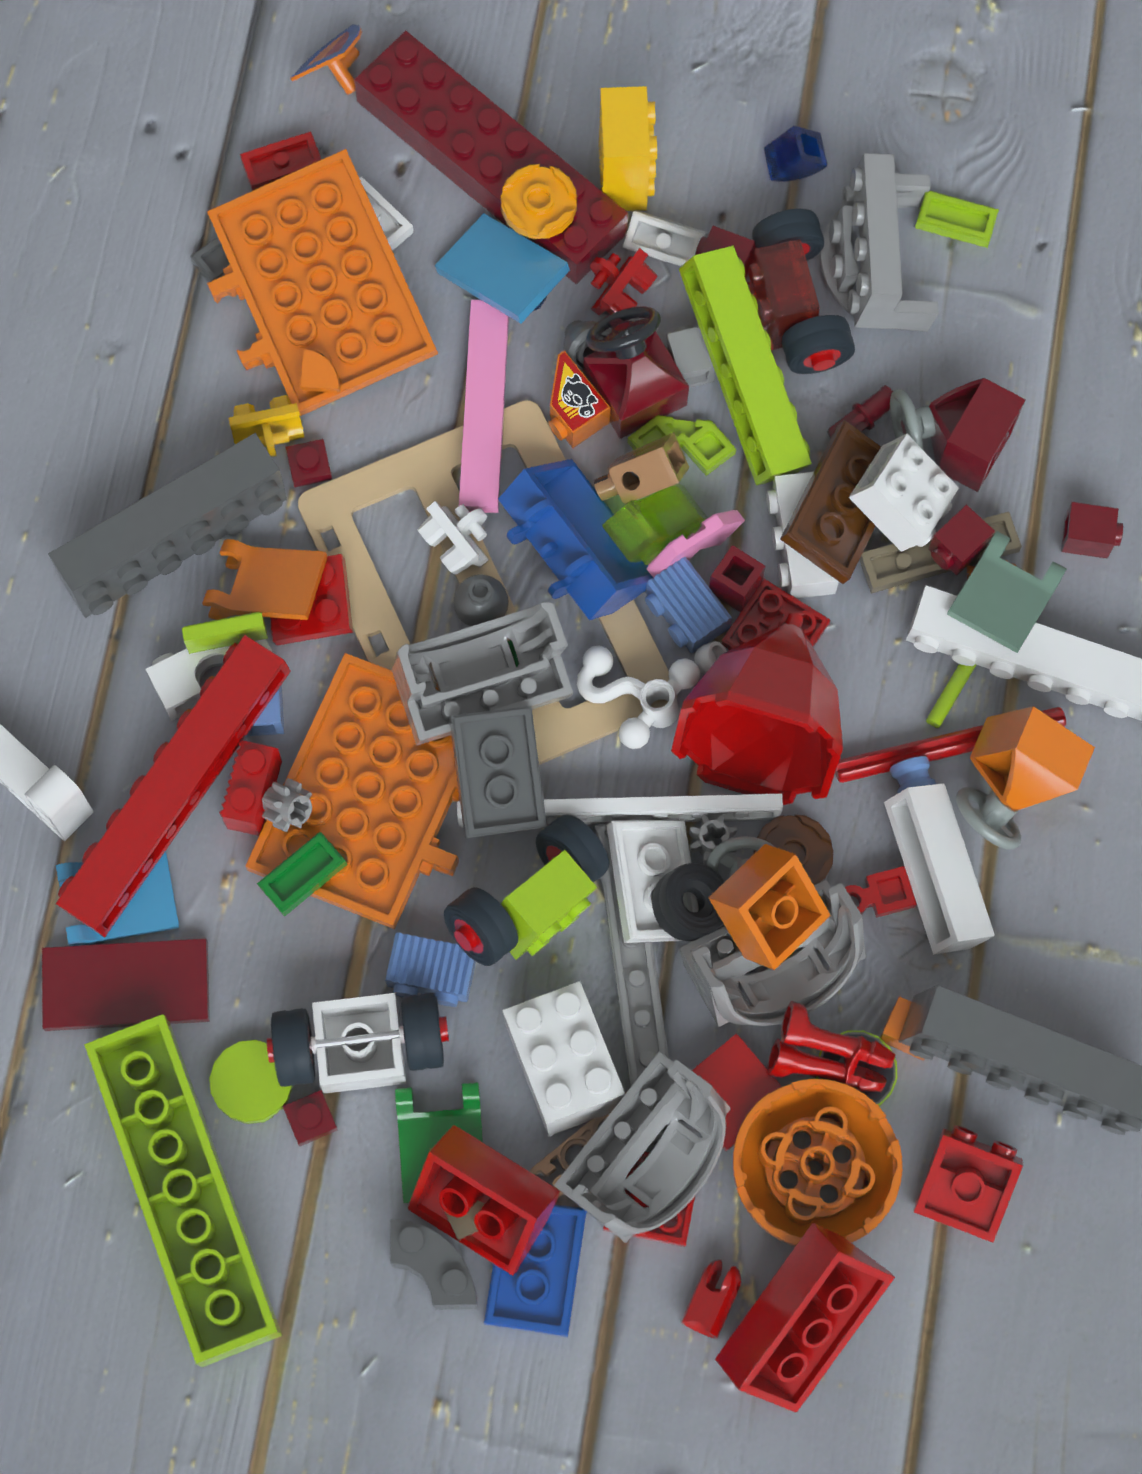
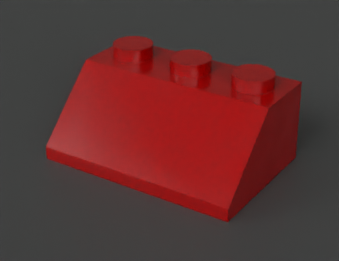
(468, 1171)

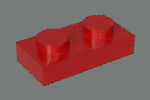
(279, 159)

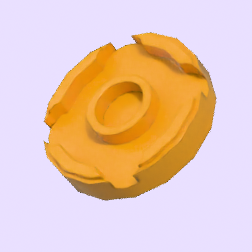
(538, 201)

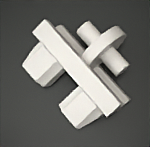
(443, 524)

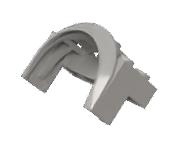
(872, 205)
(479, 672)
(719, 967)
(673, 1168)

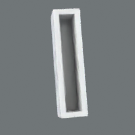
(939, 868)

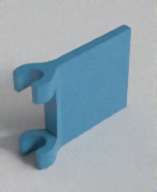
(148, 911)

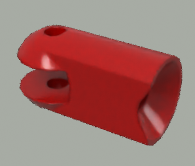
(709, 1305)

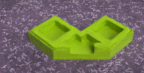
(698, 439)

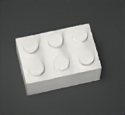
(564, 1058)

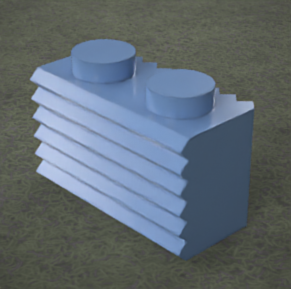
(687, 606)
(430, 967)

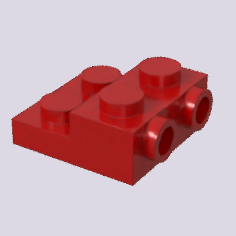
(969, 1183)

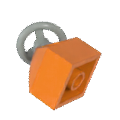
(1024, 763)
(766, 900)

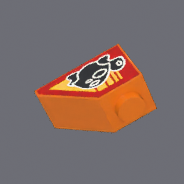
(575, 404)

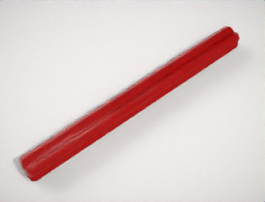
(933, 748)

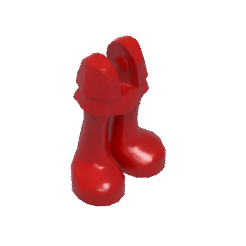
(799, 1031)

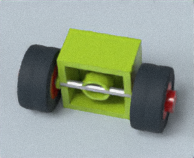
(540, 905)

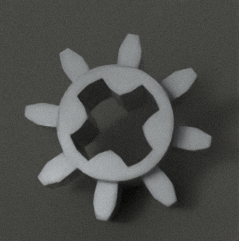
(287, 805)
(717, 829)

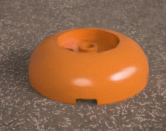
(832, 1118)

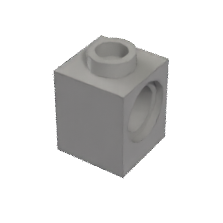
(691, 355)

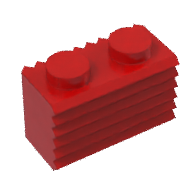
(252, 776)

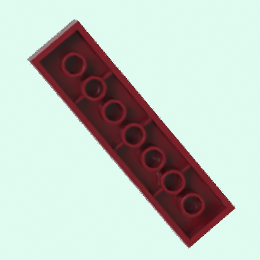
(479, 145)

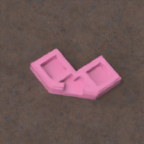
(712, 533)

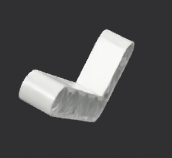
(42, 790)

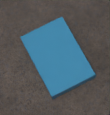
(502, 268)

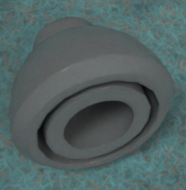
(575, 341)
(480, 600)

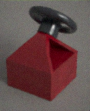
(633, 369)

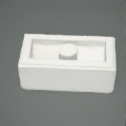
(662, 238)

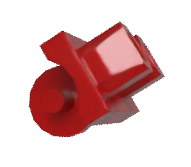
(632, 272)

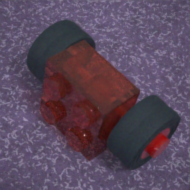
(788, 297)

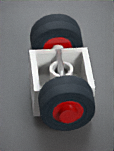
(357, 1041)

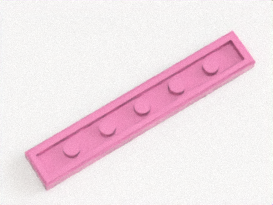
(484, 408)

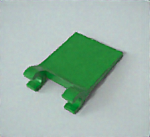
(423, 1130)

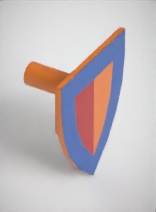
(338, 56)

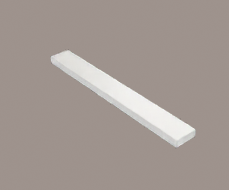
(663, 808)

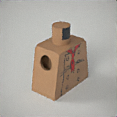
(656, 464)

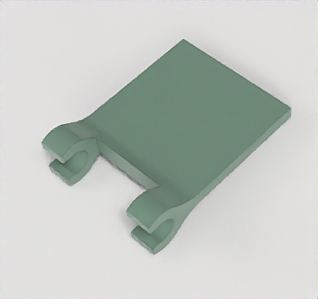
(1003, 598)

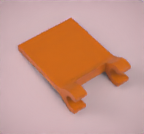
(268, 581)

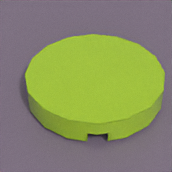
(247, 1084)

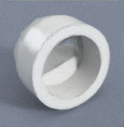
(707, 655)

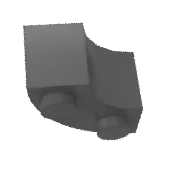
(435, 1262)

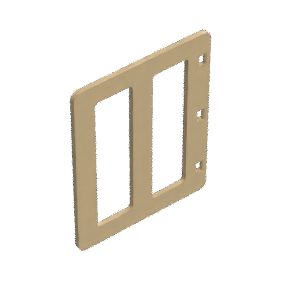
(428, 472)

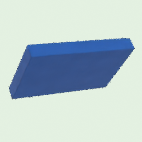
(544, 1286)

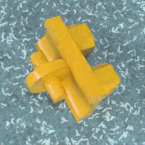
(272, 425)

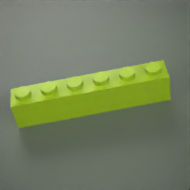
(745, 364)

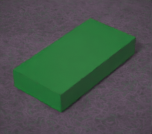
(302, 873)

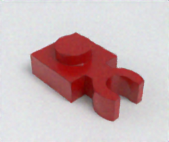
(885, 892)

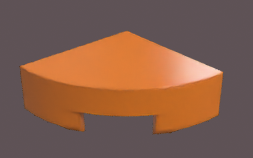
(318, 373)

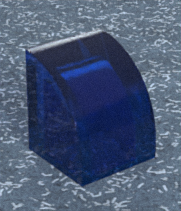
(795, 155)

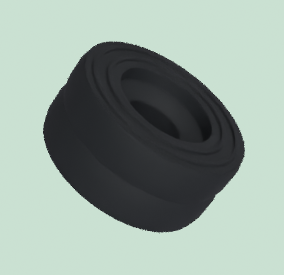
(669, 904)

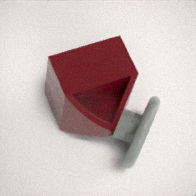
(964, 426)

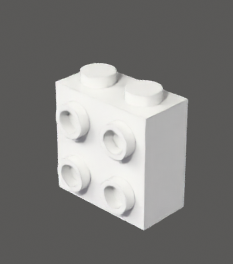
(904, 493)

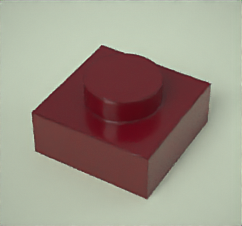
(308, 463)
(310, 1118)

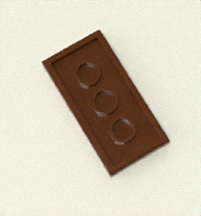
(826, 521)

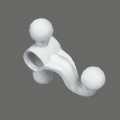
(635, 731)

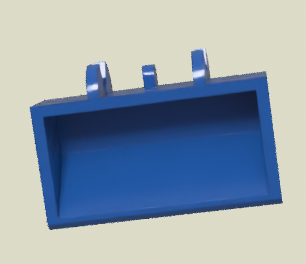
(564, 524)

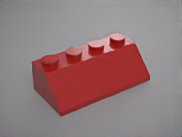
(803, 1319)

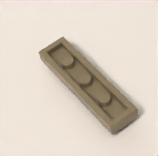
(890, 567)

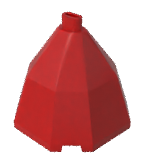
(765, 718)

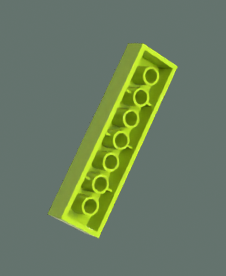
(182, 1191)

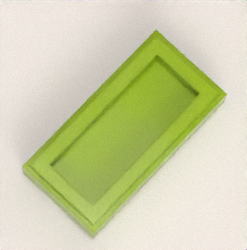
(956, 218)
(224, 632)

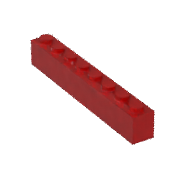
(173, 785)

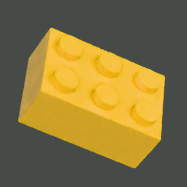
(627, 146)

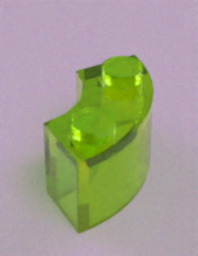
(651, 523)

